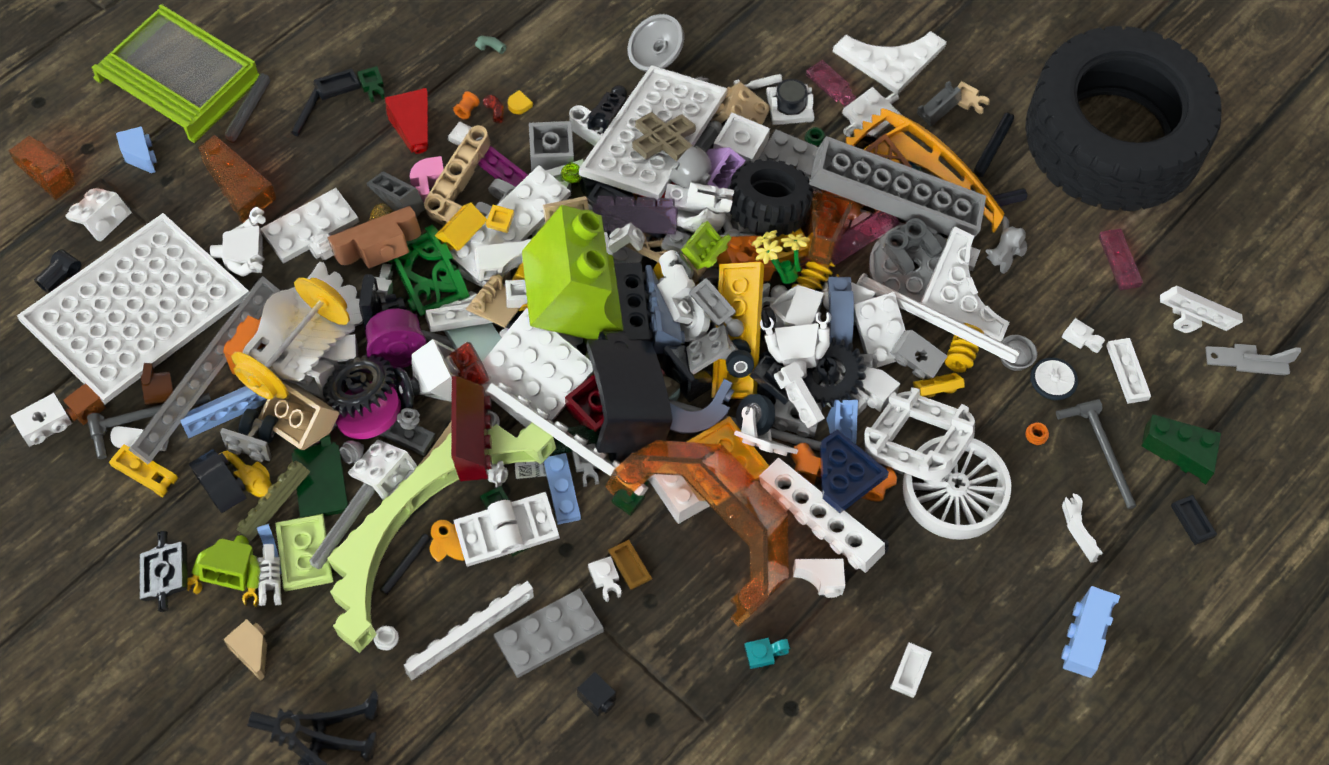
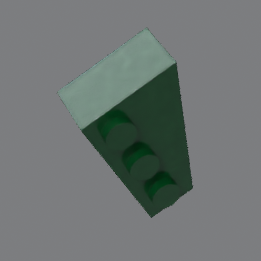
(1183, 444)

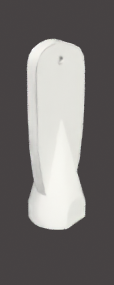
(127, 436)

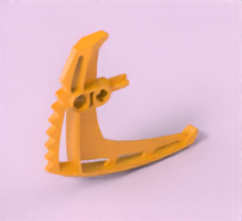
(919, 156)

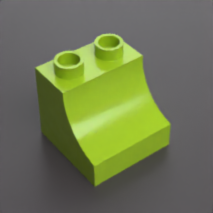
(571, 276)

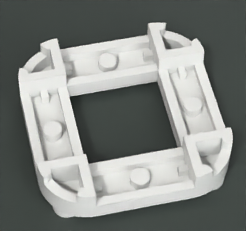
(936, 463)

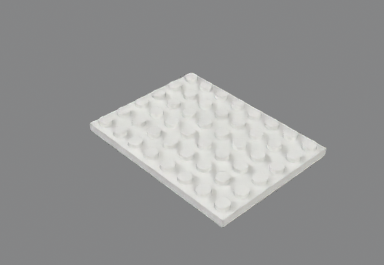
(133, 307)

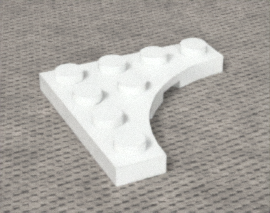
(891, 65)
(954, 292)

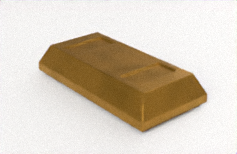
(629, 564)

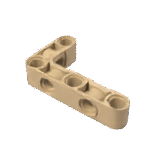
(449, 185)

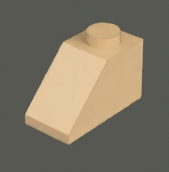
(249, 646)

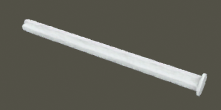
(943, 321)

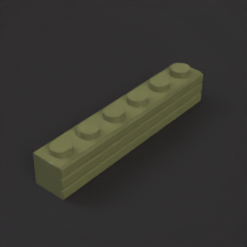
(273, 500)

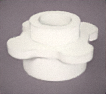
(498, 474)

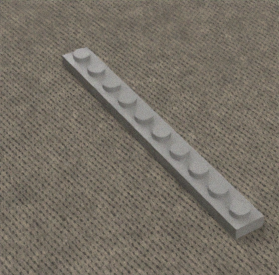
(199, 376)

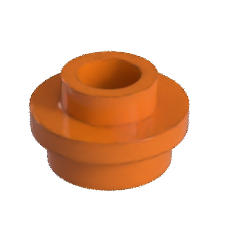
(1038, 428)

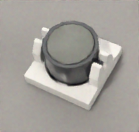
(790, 98)

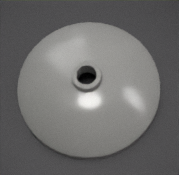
(650, 37)

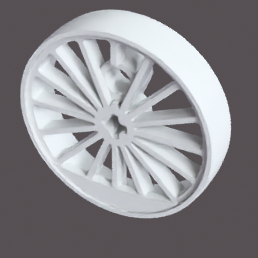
(964, 494)

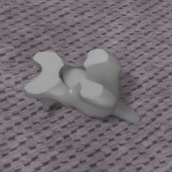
(1010, 244)

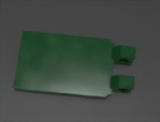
(324, 487)

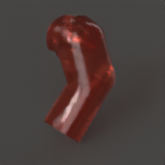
(498, 108)

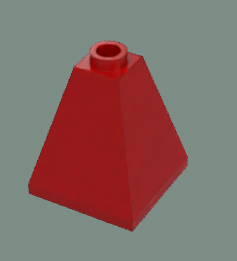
(410, 118)

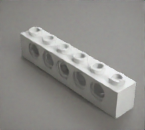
(861, 557)

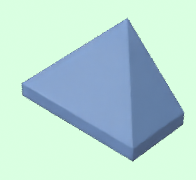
(844, 418)

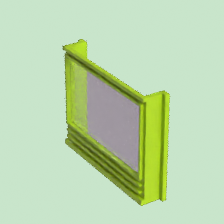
(179, 71)

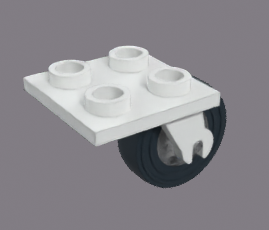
(755, 418)

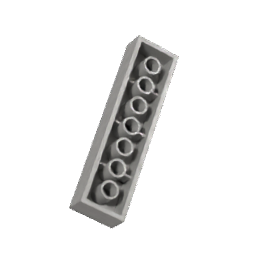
(895, 188)

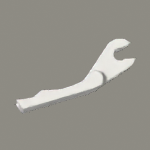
(1074, 523)

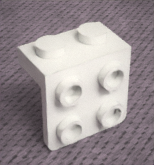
(99, 212)

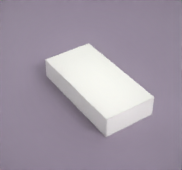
(911, 670)

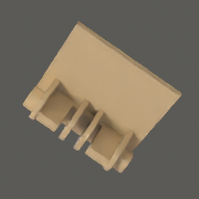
(491, 302)

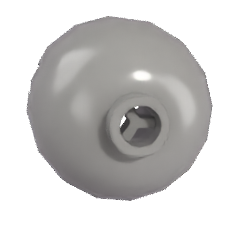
(693, 167)

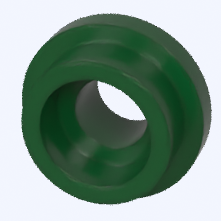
(817, 133)

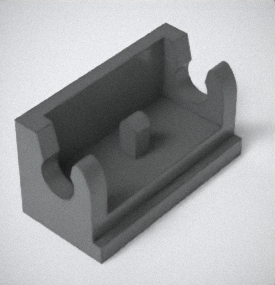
(940, 104)

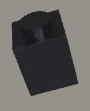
(597, 694)

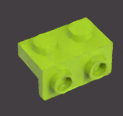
(705, 246)

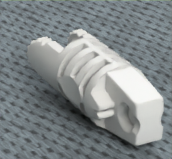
(269, 575)

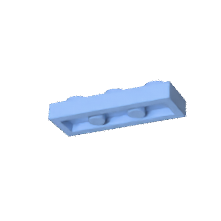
(562, 489)

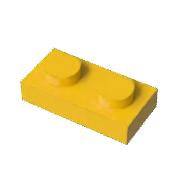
(945, 383)

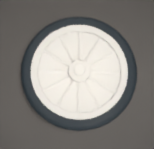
(1054, 378)

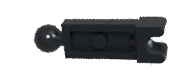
(607, 108)

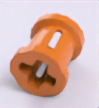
(466, 105)

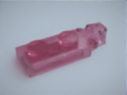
(831, 82)

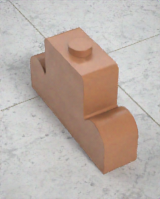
(376, 239)

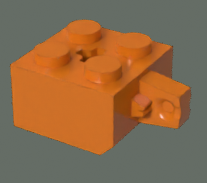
(741, 251)
(244, 333)

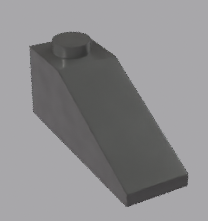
(396, 193)

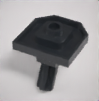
(764, 375)

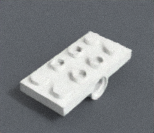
(506, 528)

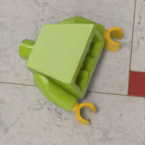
(228, 565)

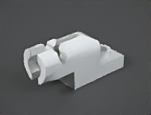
(700, 197)

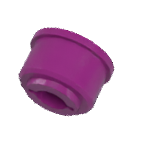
(394, 336)

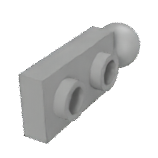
(716, 307)

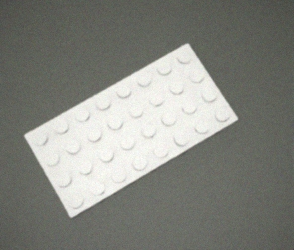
(667, 96)

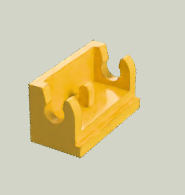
(461, 227)

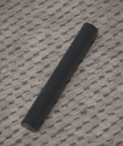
(305, 113)
(405, 564)

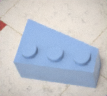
(1089, 631)

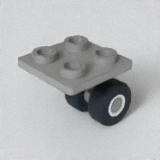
(718, 346)
(246, 439)

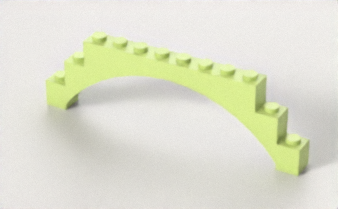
(364, 548)

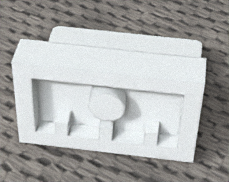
(383, 468)

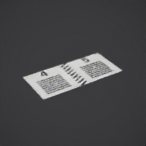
(529, 470)

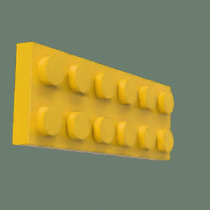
(743, 289)

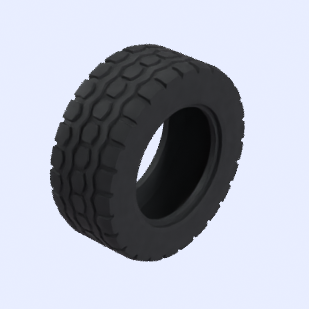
(1140, 69)

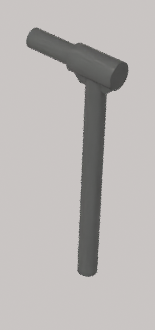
(1092, 410)
(98, 424)

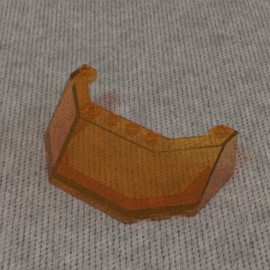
(733, 495)

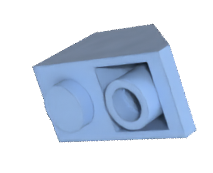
(135, 149)

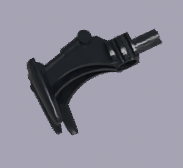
(316, 737)

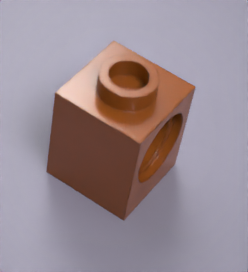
(82, 403)

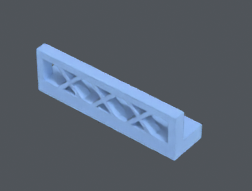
(220, 410)

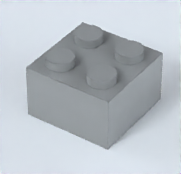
(550, 144)

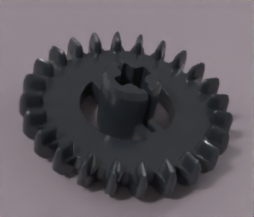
(853, 375)
(363, 391)

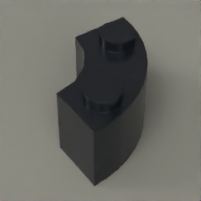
(218, 481)

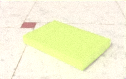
(296, 544)

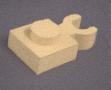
(970, 98)

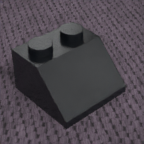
(677, 367)

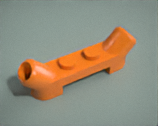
(810, 467)

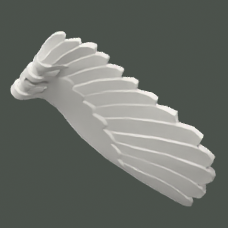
(285, 312)

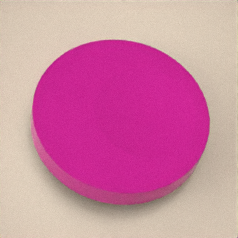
(371, 423)

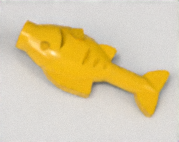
(254, 477)

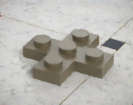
(663, 136)

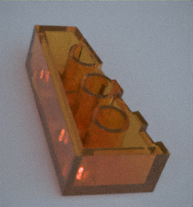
(236, 178)
(827, 224)

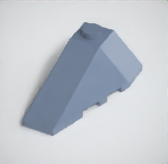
(665, 330)

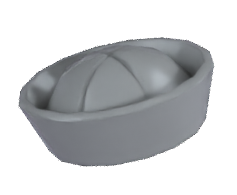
(1027, 351)

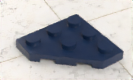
(847, 471)

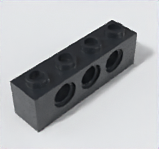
(632, 276)

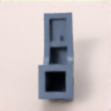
(841, 309)
(699, 421)

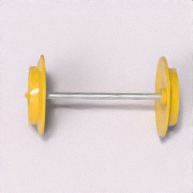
(321, 299)

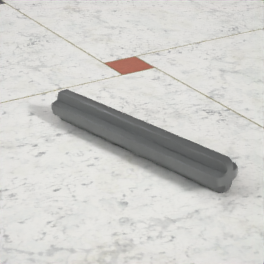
(247, 107)

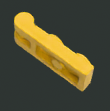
(141, 472)

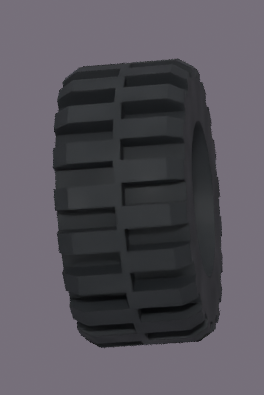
(770, 197)

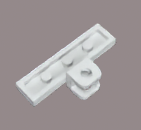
(1196, 309)

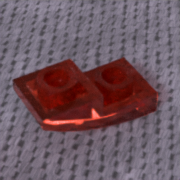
(469, 364)

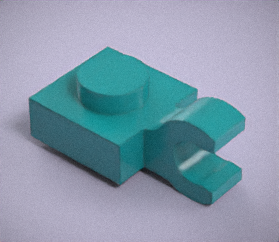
(761, 653)

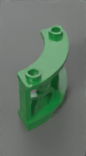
(449, 283)

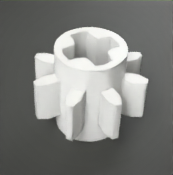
(320, 246)

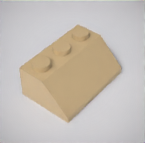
(300, 416)

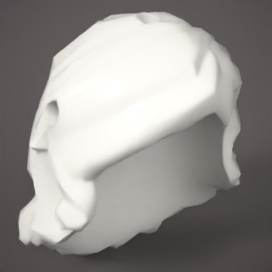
(692, 221)

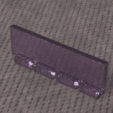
(645, 216)

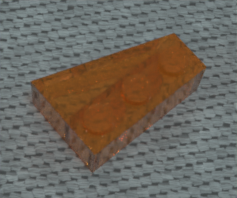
(43, 166)

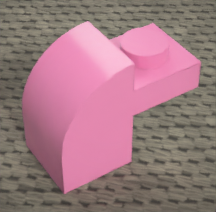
(425, 173)

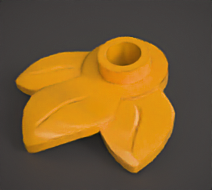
(445, 544)

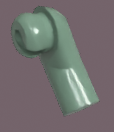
(492, 42)

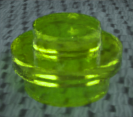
(570, 173)

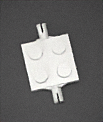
(863, 108)

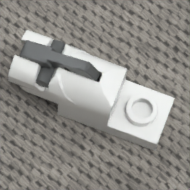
(676, 285)

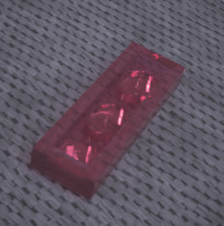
(1120, 259)

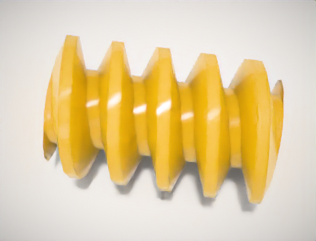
(813, 275)
(962, 353)

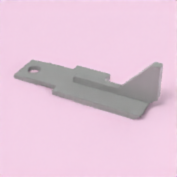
(1247, 360)

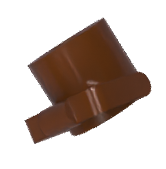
(155, 386)

